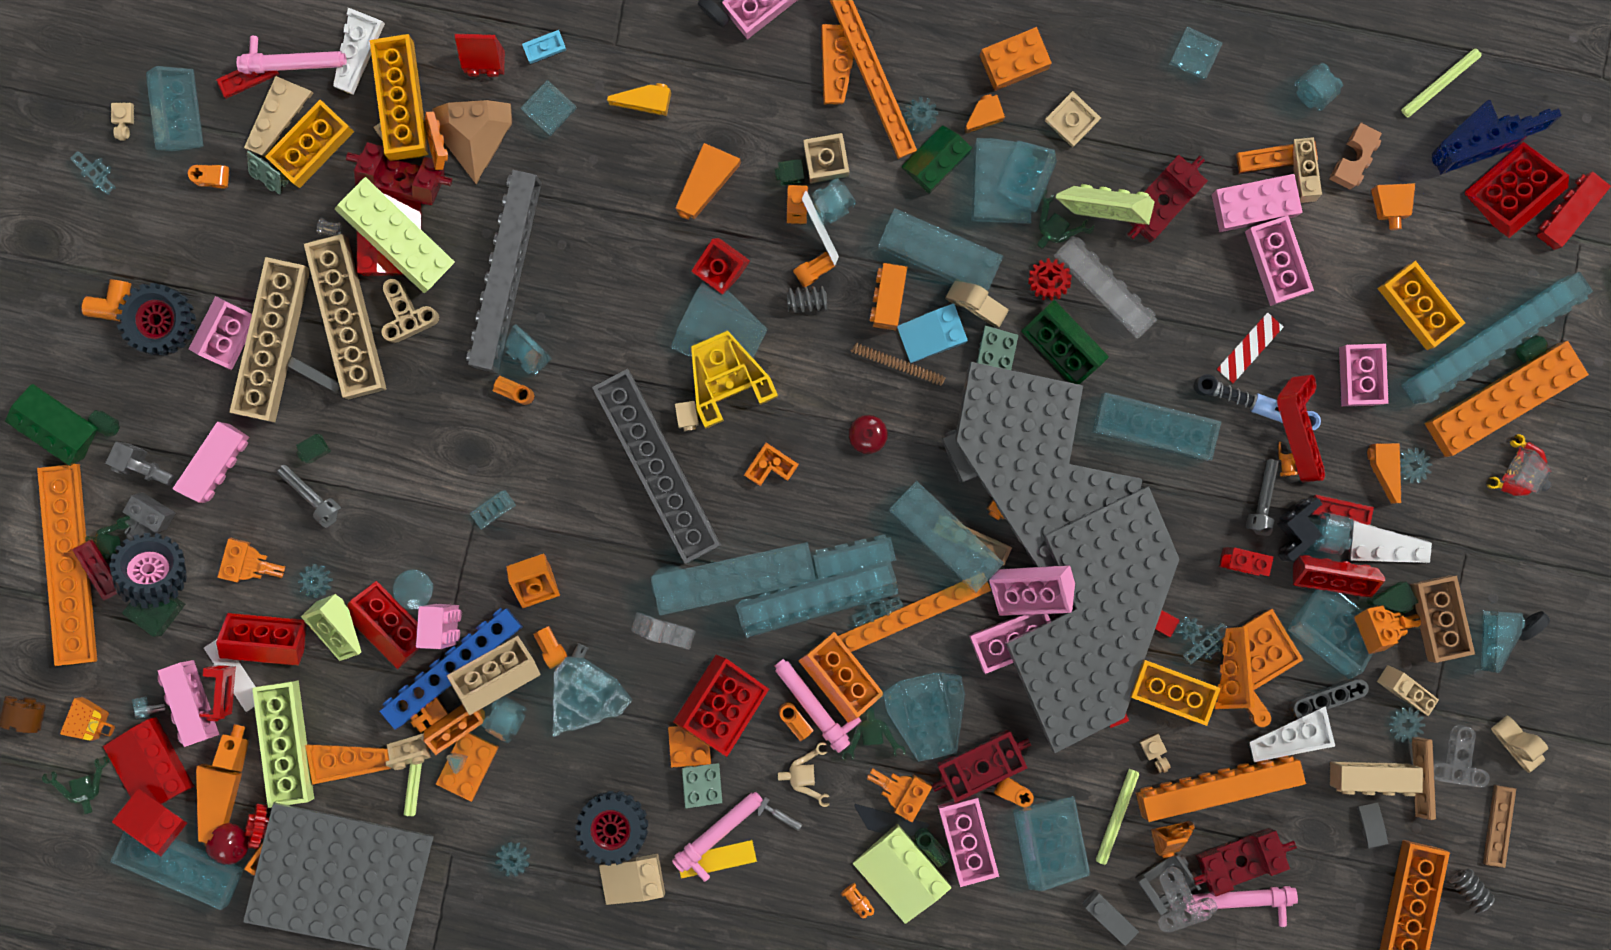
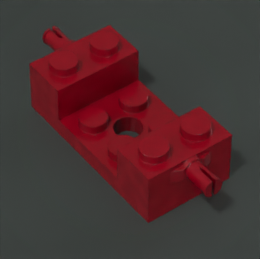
(419, 182)
(1179, 184)
(961, 774)
(1262, 856)

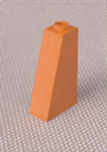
(706, 179)
(215, 798)

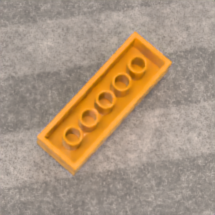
(399, 97)

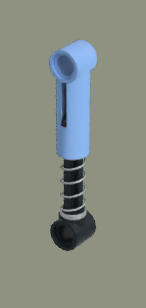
(1258, 403)

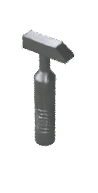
(779, 815)

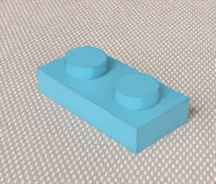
(544, 46)

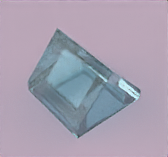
(456, 761)

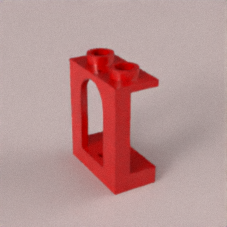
(1246, 561)
(220, 673)

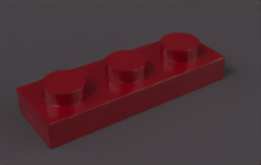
(96, 568)

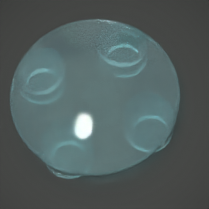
(412, 589)

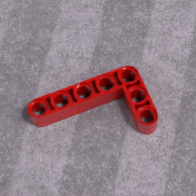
(1298, 427)

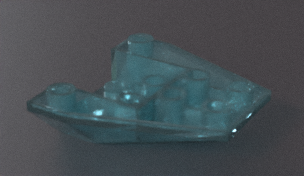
(713, 314)
(928, 713)

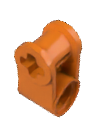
(213, 176)
(1011, 790)

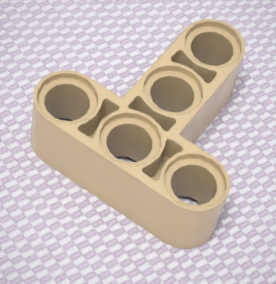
(977, 301)
(406, 315)
(1523, 746)

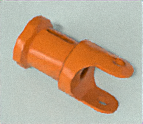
(1287, 463)
(858, 902)

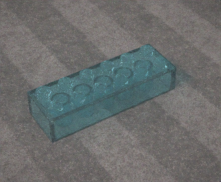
(939, 250)
(1156, 426)
(946, 537)
(181, 869)

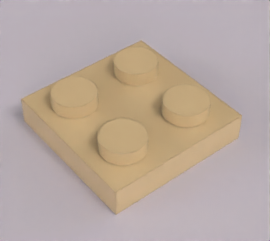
(1072, 119)

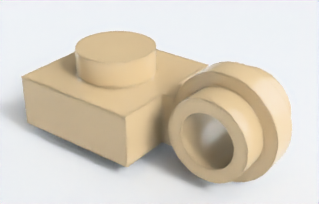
(122, 114)
(1153, 748)

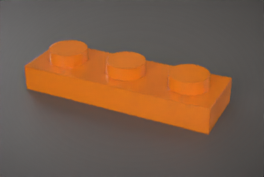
(435, 141)

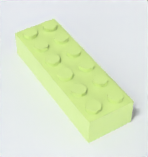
(394, 235)
(283, 743)

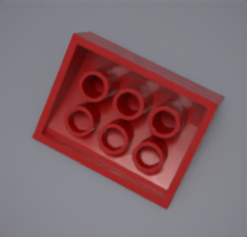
(1517, 189)
(370, 260)
(721, 705)
(148, 762)

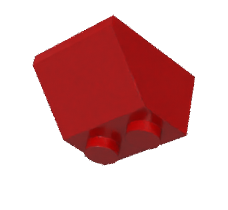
(720, 265)

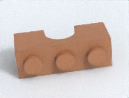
(1364, 141)

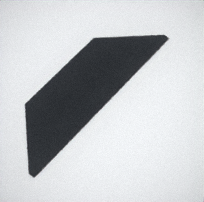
(883, 821)

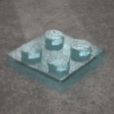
(1196, 53)
(548, 108)

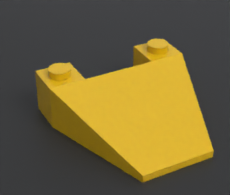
(722, 371)

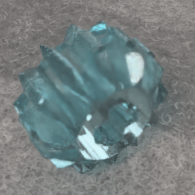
(929, 116)
(308, 577)
(516, 853)

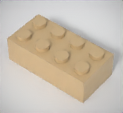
(493, 675)
(1376, 777)

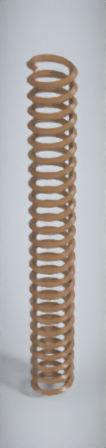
(888, 360)

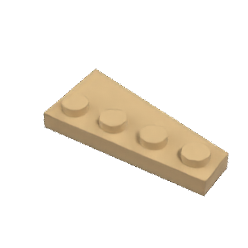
(276, 114)

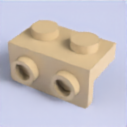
(407, 751)

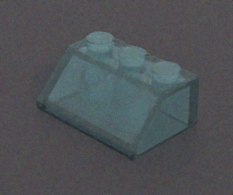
(1027, 175)

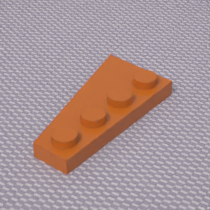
(836, 64)
(1236, 671)
(340, 762)

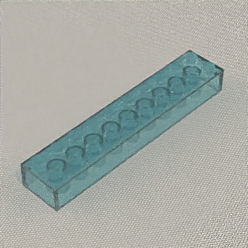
(1497, 338)

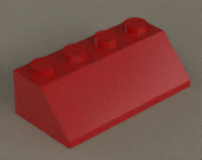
(1337, 576)
(385, 624)
(262, 639)

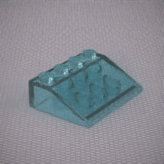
(990, 162)
(1330, 630)
(1051, 843)

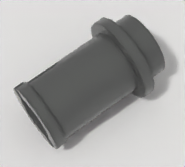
(580, 651)

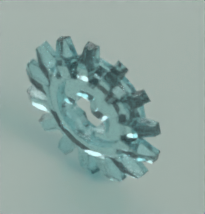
(1408, 471)
(1401, 718)

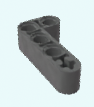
(1328, 696)

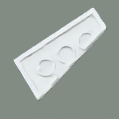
(356, 46)
(1384, 545)
(1300, 736)

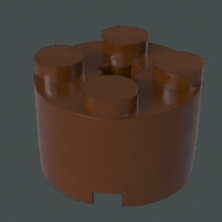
(22, 715)

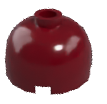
(868, 434)
(227, 844)

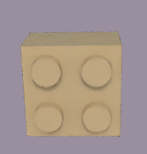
(826, 158)

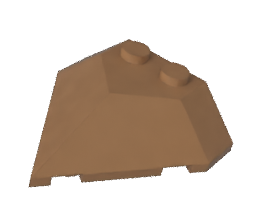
(474, 131)

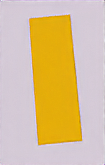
(724, 858)

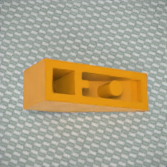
(647, 99)

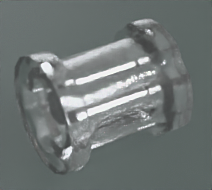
(328, 228)

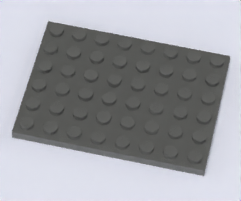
(338, 878)

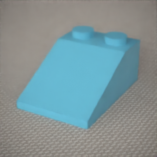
(932, 333)

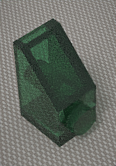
(1395, 598)

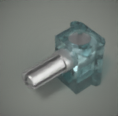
(142, 709)

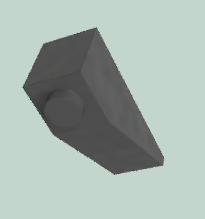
(1110, 917)

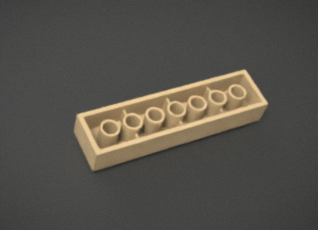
(345, 316)
(270, 339)

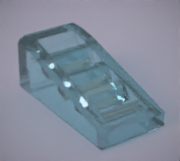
(506, 500)

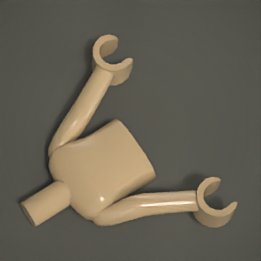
(803, 775)

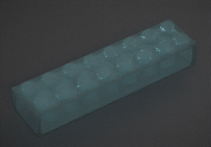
(733, 578)
(817, 598)

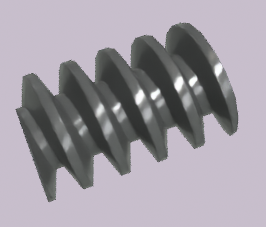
(807, 299)
(1473, 889)

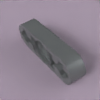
(314, 374)

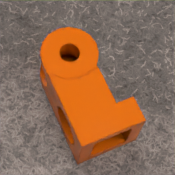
(1259, 714)

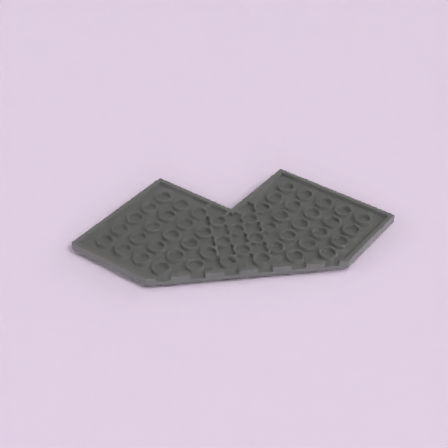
(1020, 445)
(1089, 659)

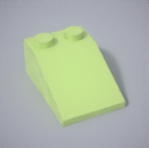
(334, 626)

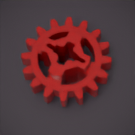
(1046, 287)
(256, 826)

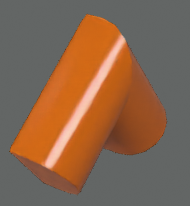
(107, 307)
(768, 460)

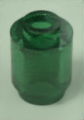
(1531, 348)
(105, 423)

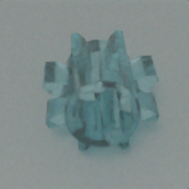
(1194, 626)

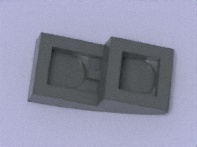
(1373, 825)

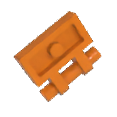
(432, 712)

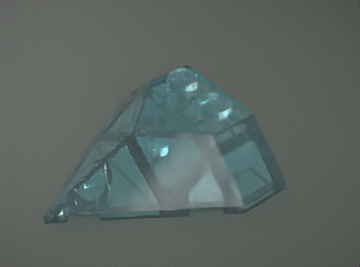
(584, 695)

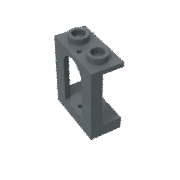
(1162, 903)

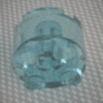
(1318, 87)
(833, 201)
(1335, 533)
(504, 719)

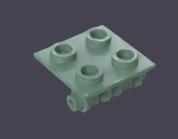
(264, 172)
(997, 348)
(701, 785)

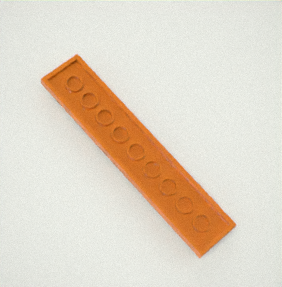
(66, 579)

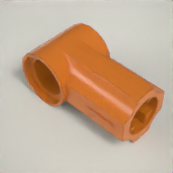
(809, 272)
(512, 390)
(552, 651)
(796, 722)

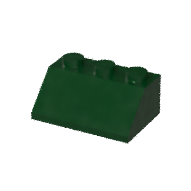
(937, 158)

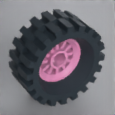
(145, 556)

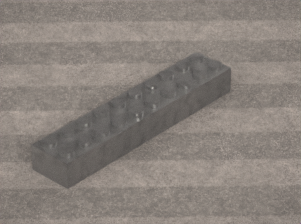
(504, 272)
(656, 466)

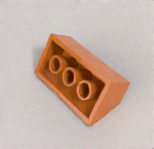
(841, 677)

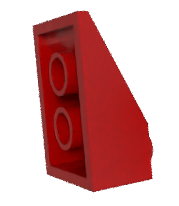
(480, 54)
(149, 822)

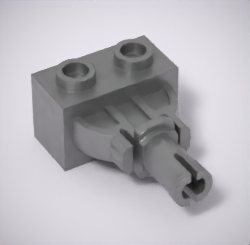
(130, 459)
(146, 516)

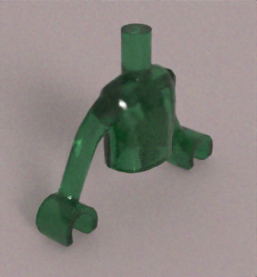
(1056, 226)
(107, 543)
(872, 734)
(81, 788)

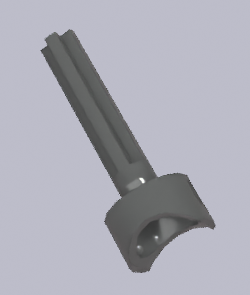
(326, 509)
(1260, 520)

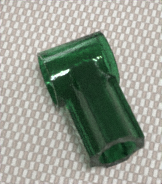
(932, 848)

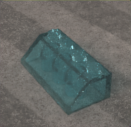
(174, 108)

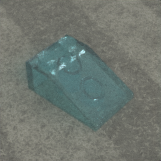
(526, 350)
(1499, 638)

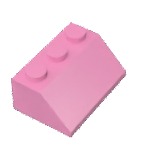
(222, 333)

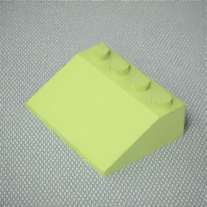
(1108, 203)
(902, 874)

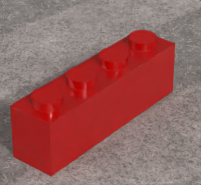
(1573, 210)

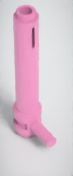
(260, 63)
(831, 730)
(692, 852)
(1271, 897)

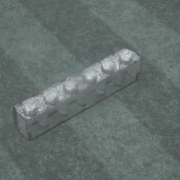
(1106, 287)

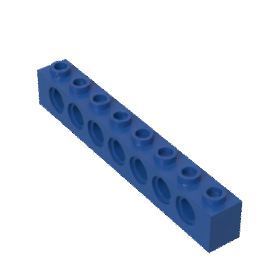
(391, 709)

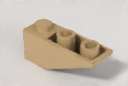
(1306, 170)
(1407, 690)

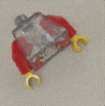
(1526, 472)

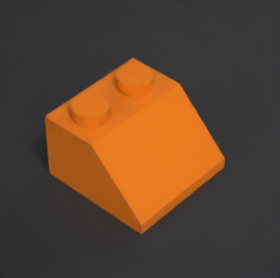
(532, 581)

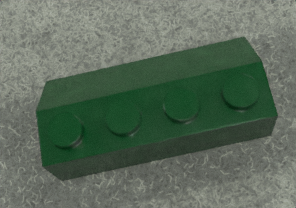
(1065, 343)
(51, 425)

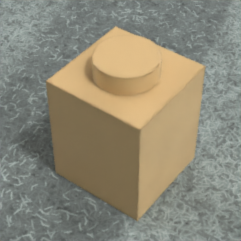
(687, 415)

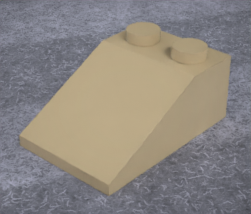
(633, 880)

